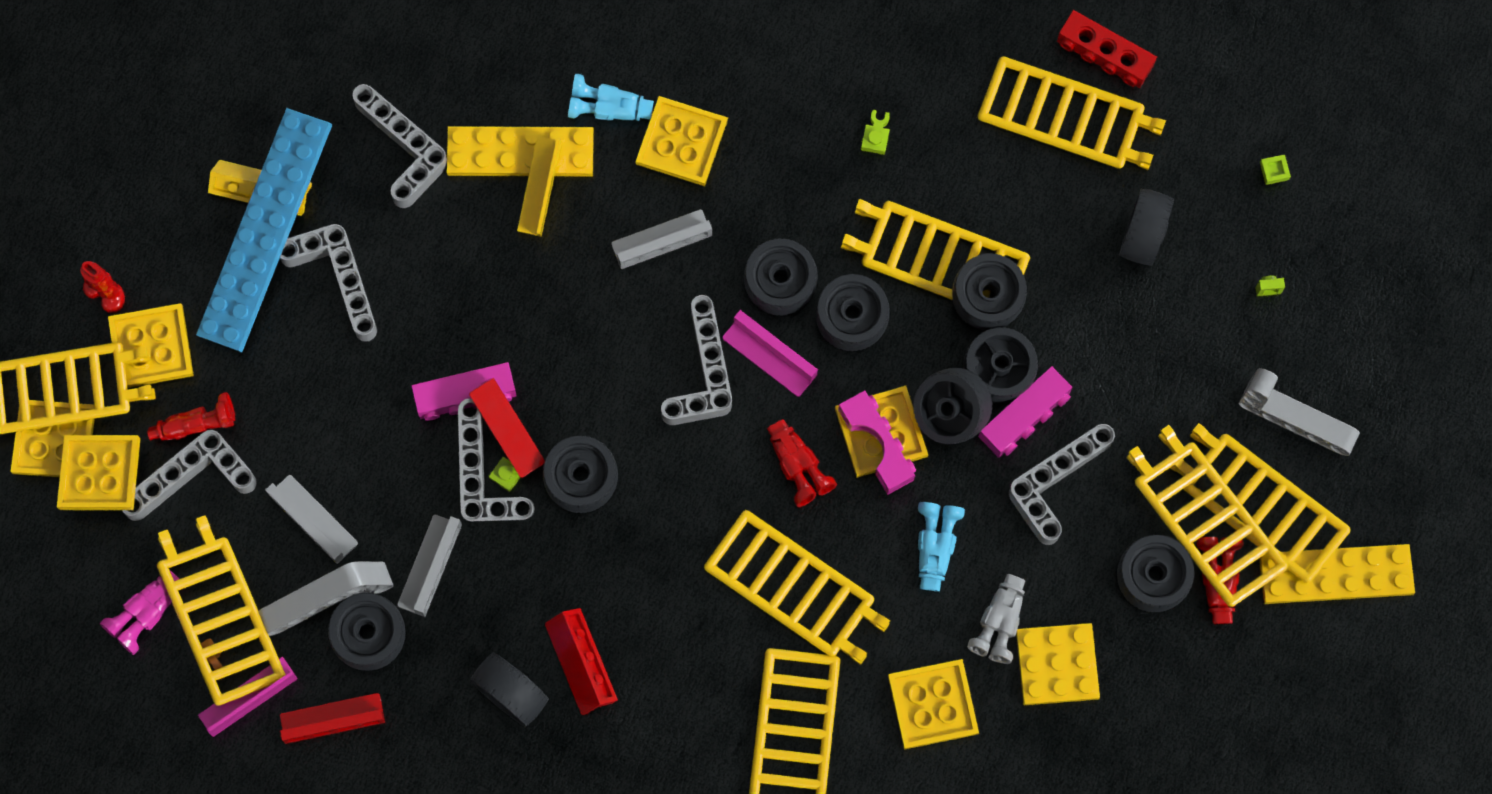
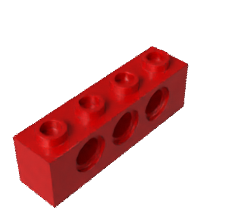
(1101, 37)

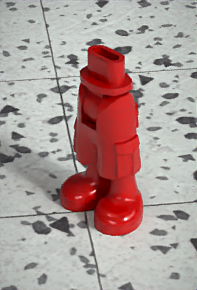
(100, 283)
(195, 421)
(795, 460)
(1220, 610)

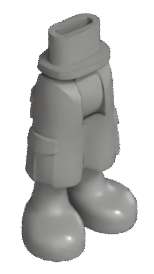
(1000, 617)

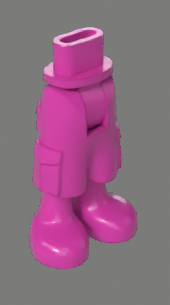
(145, 607)

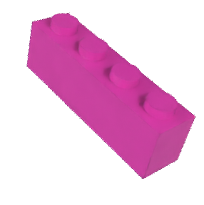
(447, 393)
(1025, 412)

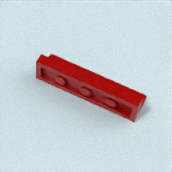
(506, 427)
(580, 660)
(331, 718)

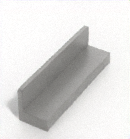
(661, 239)
(312, 518)
(429, 564)

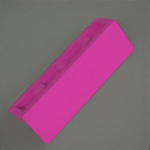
(770, 354)
(219, 717)

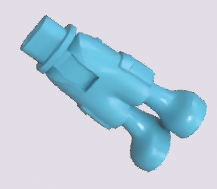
(611, 102)
(936, 547)

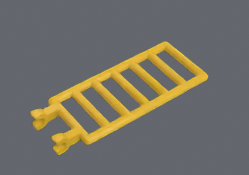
(1142, 159)
(882, 215)
(125, 396)
(1216, 446)
(1217, 580)
(771, 607)
(191, 632)
(763, 727)

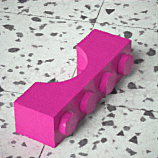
(861, 415)

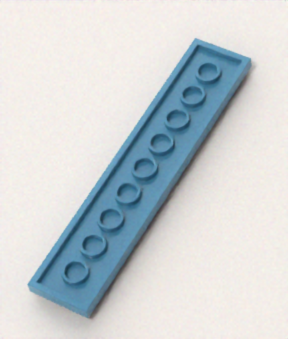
(264, 230)

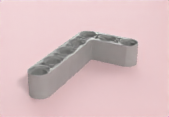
(405, 140)
(343, 272)
(709, 368)
(1295, 416)
(187, 472)
(478, 473)
(1054, 475)
(325, 592)

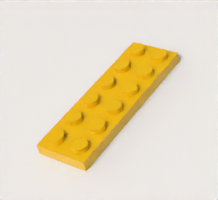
(511, 150)
(1346, 575)

